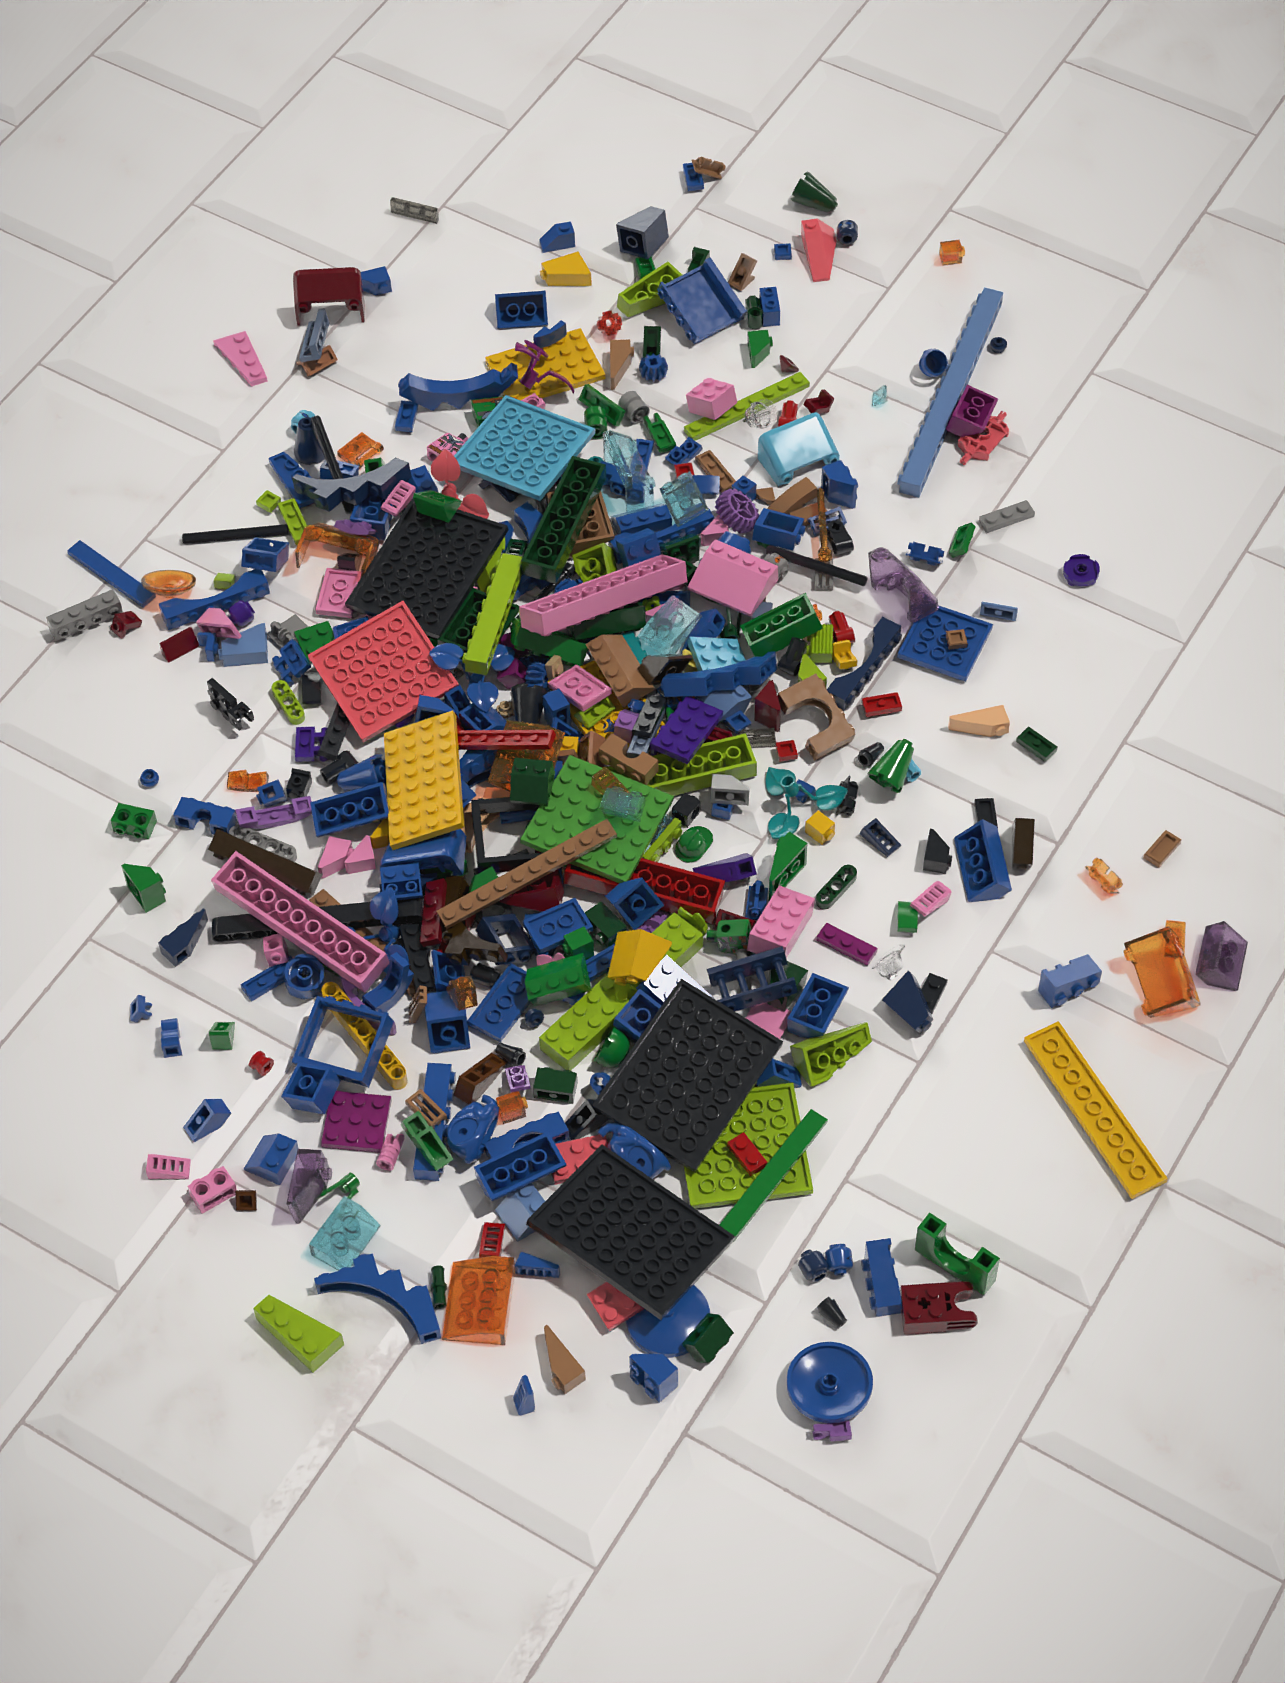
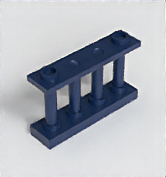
(750, 966)

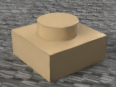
(554, 667)

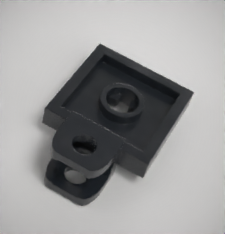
(227, 704)

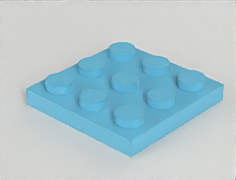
(714, 652)

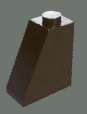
(1022, 843)

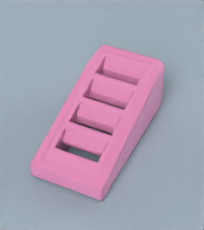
(403, 489)
(932, 897)
(160, 1160)

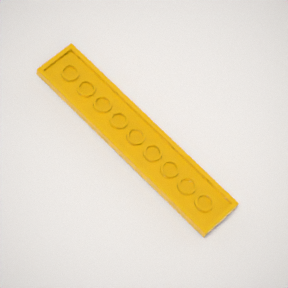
(1095, 1110)

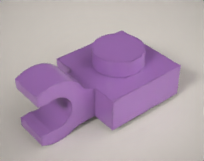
(835, 1431)

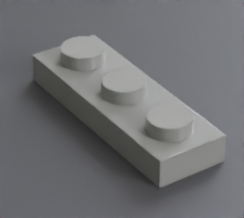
(1006, 516)

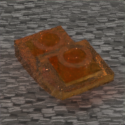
(246, 782)

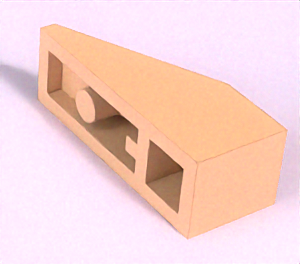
(984, 722)

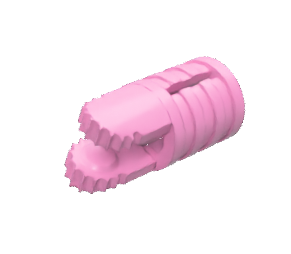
(390, 1151)

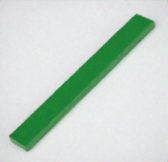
(773, 1173)

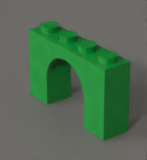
(933, 1245)

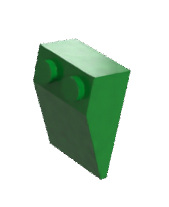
(788, 861)

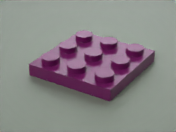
(356, 1122)

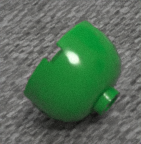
(613, 1049)

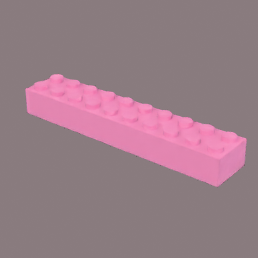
(603, 594)
(300, 921)

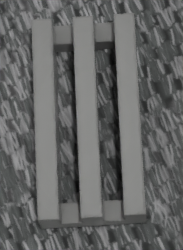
(824, 587)

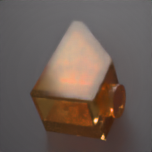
(463, 992)

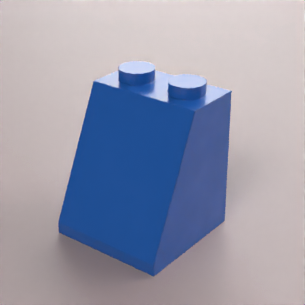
(445, 1024)

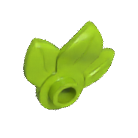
(695, 920)

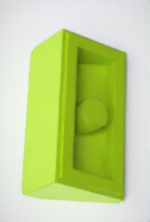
(595, 713)

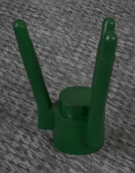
(730, 630)

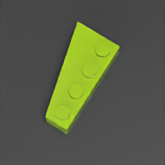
(644, 293)
(301, 1334)

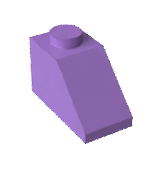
(624, 725)

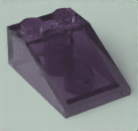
(308, 1182)

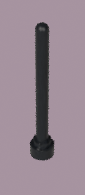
(567, 572)

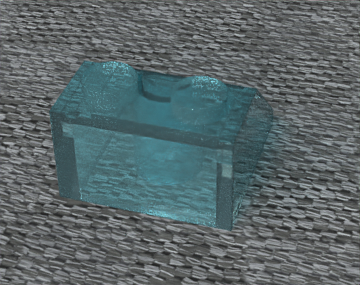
(623, 804)

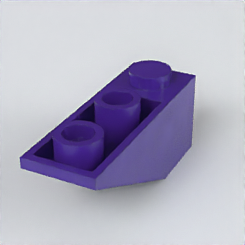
(729, 869)

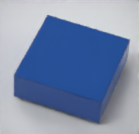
(782, 251)

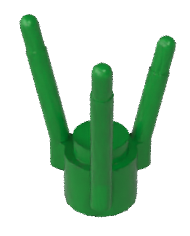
(347, 1184)

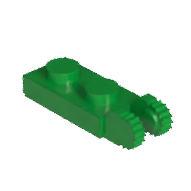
(659, 433)

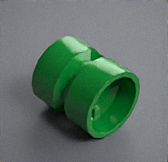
(596, 418)

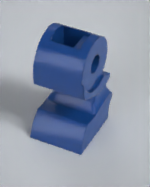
(170, 1038)

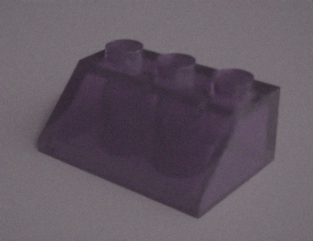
(1221, 956)

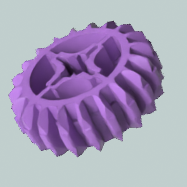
(736, 511)

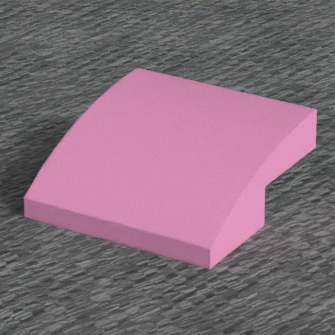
(769, 1018)

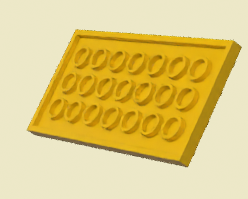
(423, 780)

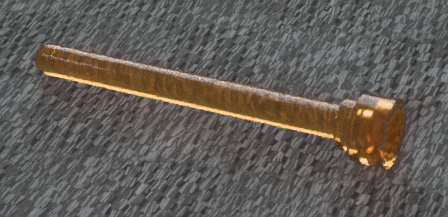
(824, 551)

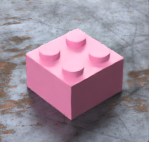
(711, 398)

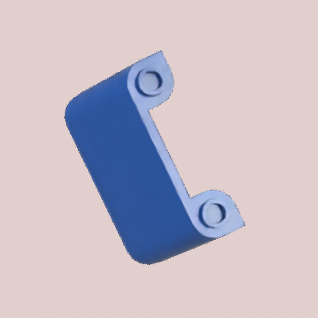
(442, 851)

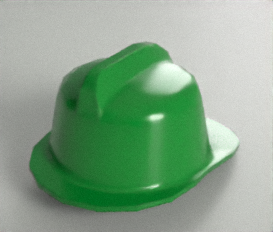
(693, 844)

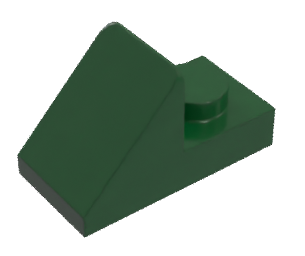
(652, 340)

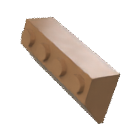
(619, 667)

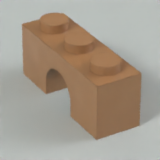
(614, 753)

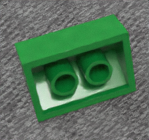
(557, 980)

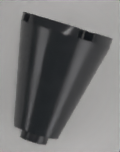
(527, 702)

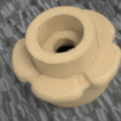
(505, 709)

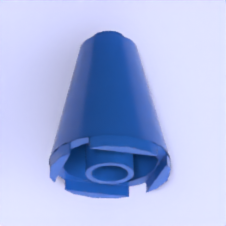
(363, 774)

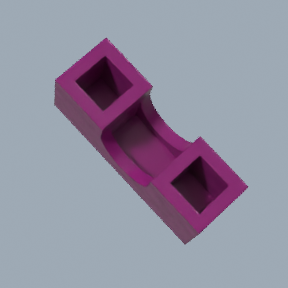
(516, 672)

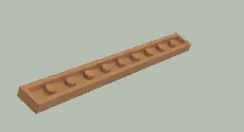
(526, 874)

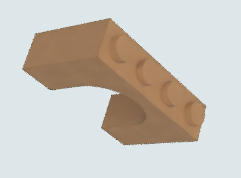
(813, 692)

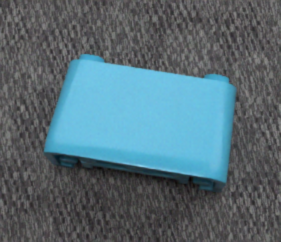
(796, 446)

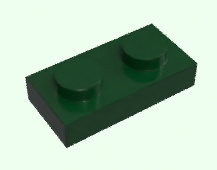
(1036, 744)

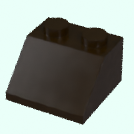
(656, 667)

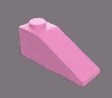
(217, 622)

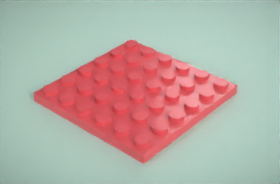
(381, 671)

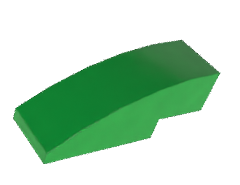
(426, 1140)

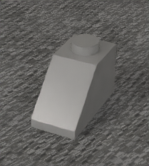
(729, 790)

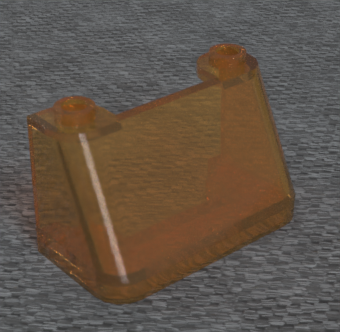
(1162, 973)

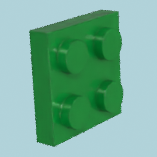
(314, 637)

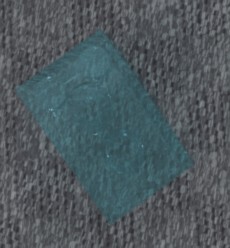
(684, 498)
(669, 626)

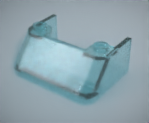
(623, 453)

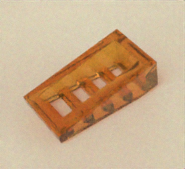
(604, 777)

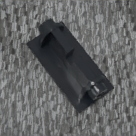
(848, 805)

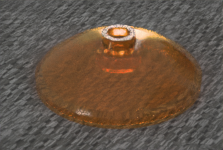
(168, 582)

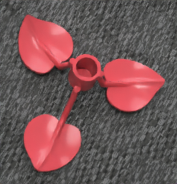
(447, 468)

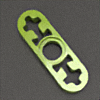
(288, 709)

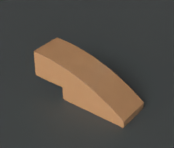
(795, 497)

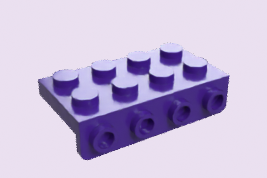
(686, 730)

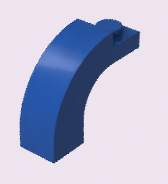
(392, 987)

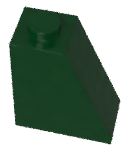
(791, 970)

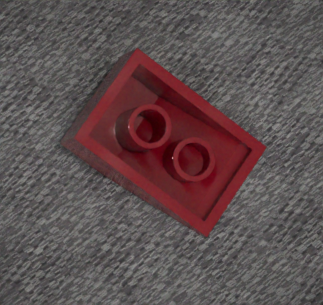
(540, 894)

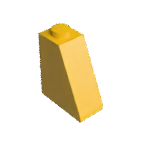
(566, 271)

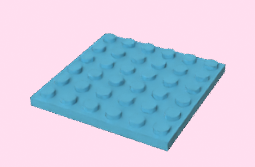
(523, 447)

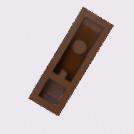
(478, 1078)

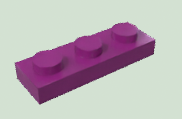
(847, 944)

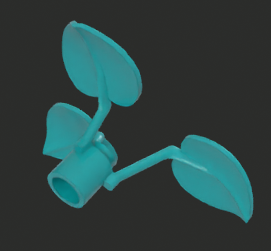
(784, 781)

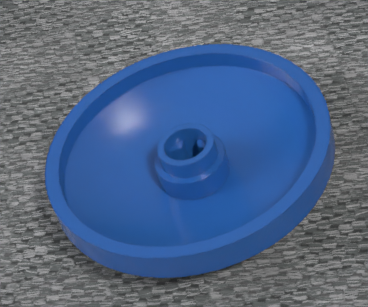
(668, 1334)
(829, 1382)

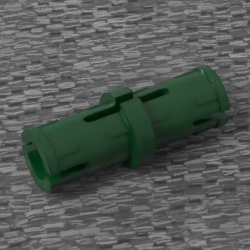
(438, 1287)

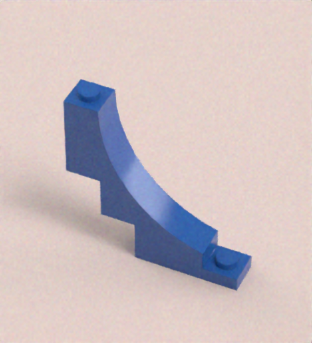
(458, 392)
(701, 683)

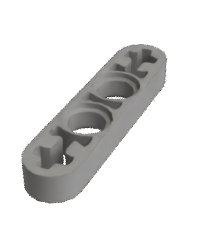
(265, 841)

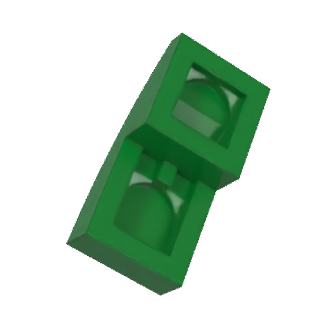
(907, 917)

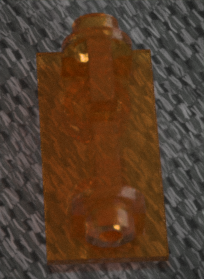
(1108, 882)

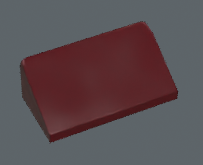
(179, 644)

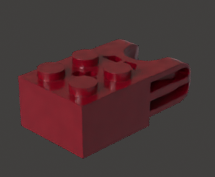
(933, 1307)

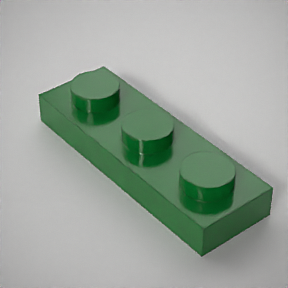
(593, 397)

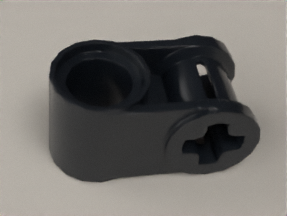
(839, 538)

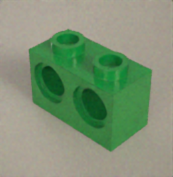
(134, 818)

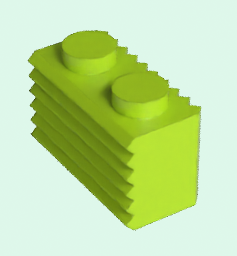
(821, 645)

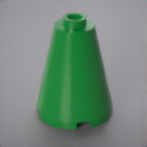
(893, 766)

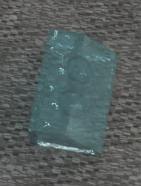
(343, 1235)

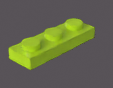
(293, 518)
(663, 842)

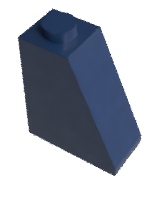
(909, 1003)

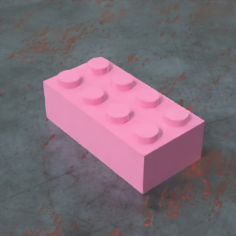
(781, 921)

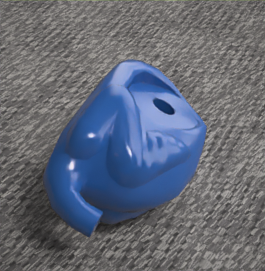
(472, 1129)
(635, 1149)

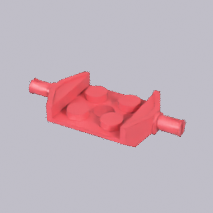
(980, 446)

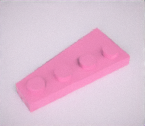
(242, 356)

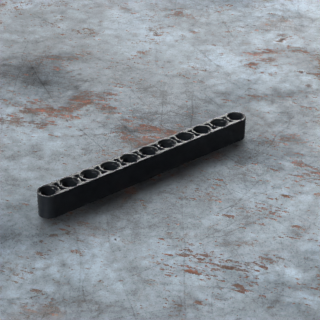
(351, 915)

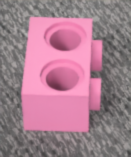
(215, 1193)

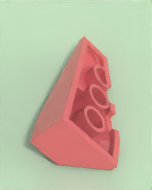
(819, 247)

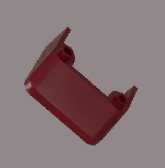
(328, 286)

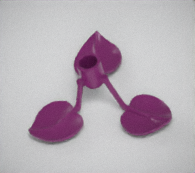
(530, 375)

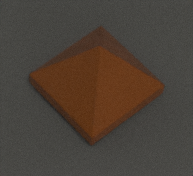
(246, 1200)

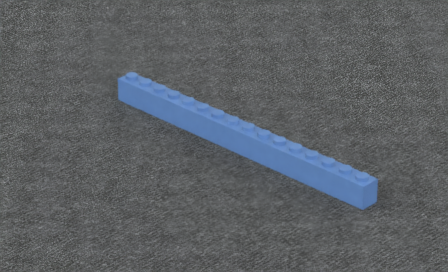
(952, 387)

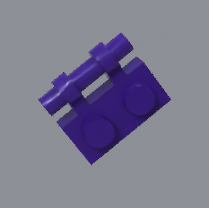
(305, 743)

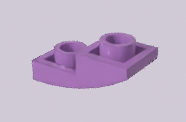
(358, 528)
(517, 1078)

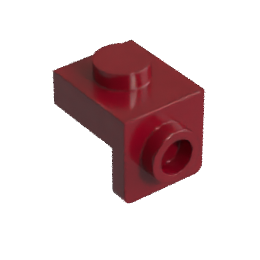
(820, 404)
(123, 622)

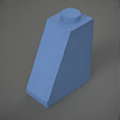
(247, 650)

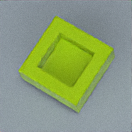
(268, 501)

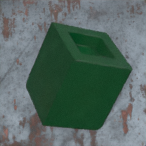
(698, 258)

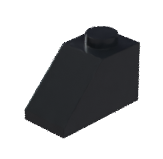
(936, 854)
(585, 1120)

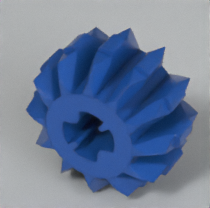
(653, 367)
(536, 675)

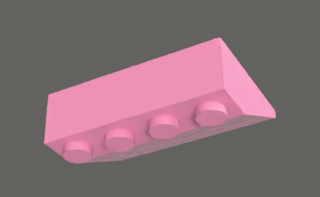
(733, 578)

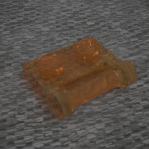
(357, 447)

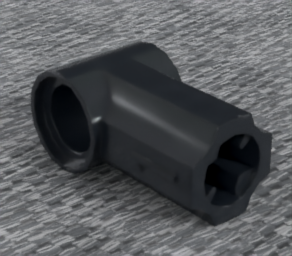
(791, 660)
(343, 762)

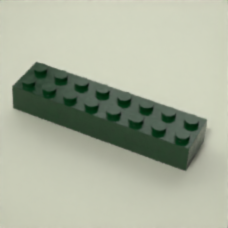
(563, 519)

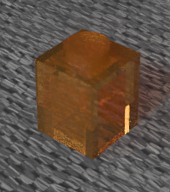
(951, 252)
(511, 1107)

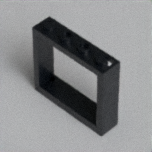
(493, 805)

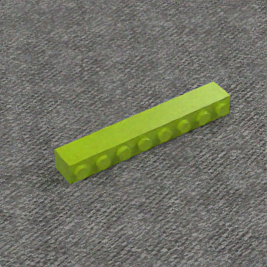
(493, 615)

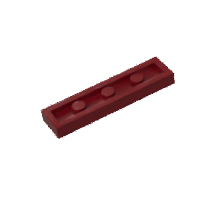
(431, 924)

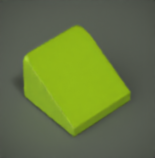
(224, 580)

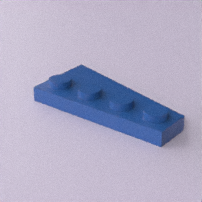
(287, 468)

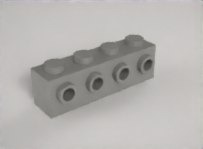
(84, 615)

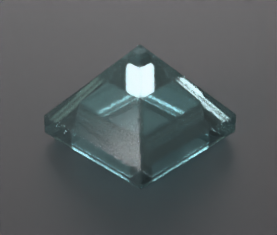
(880, 396)

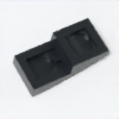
(311, 688)

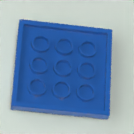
(928, 645)

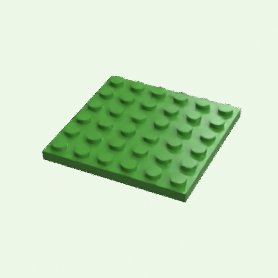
(576, 807)

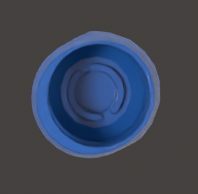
(933, 362)

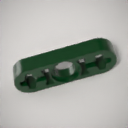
(836, 879)

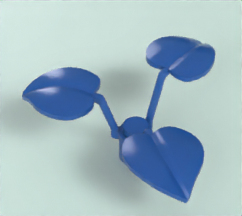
(480, 693)
(385, 907)

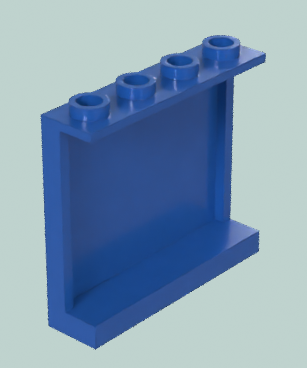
(702, 302)

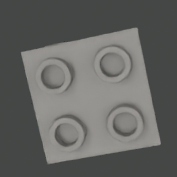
(284, 632)

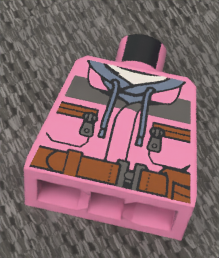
(446, 442)

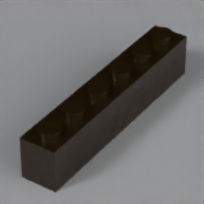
(283, 869)

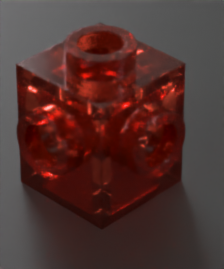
(614, 319)

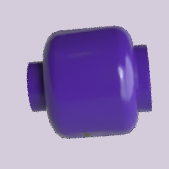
(241, 613)

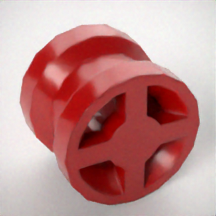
(261, 1063)

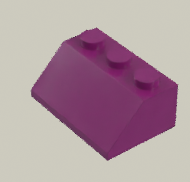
(972, 412)

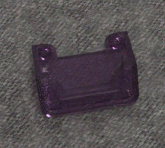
(890, 572)

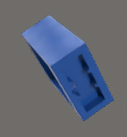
(778, 529)
(262, 556)

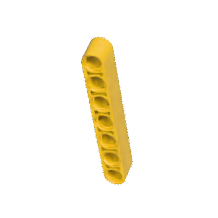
(362, 1027)

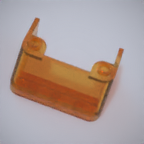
(328, 534)

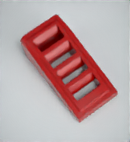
(484, 1253)

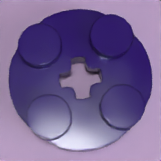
(1077, 578)

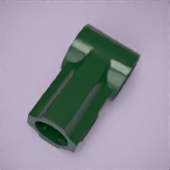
(754, 312)

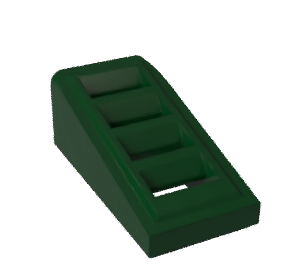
(513, 544)

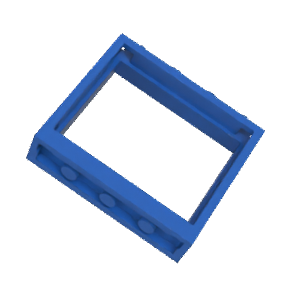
(313, 1026)

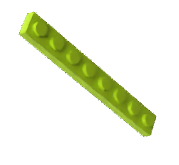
(774, 393)

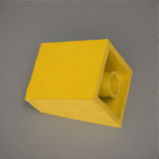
(636, 956)

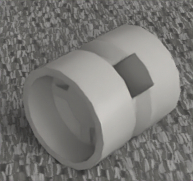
(634, 406)

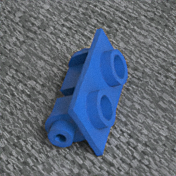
(918, 552)
(756, 900)

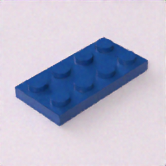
(502, 1004)

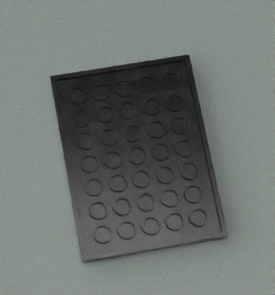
(428, 567)
(688, 1074)
(631, 1231)

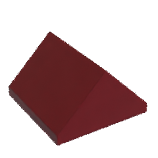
(768, 707)

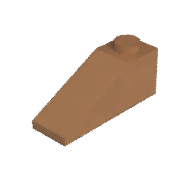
(620, 359)
(564, 1367)

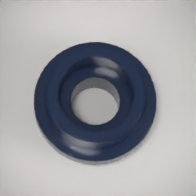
(998, 344)
(534, 1017)

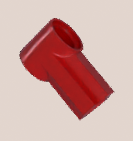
(789, 413)
(841, 629)

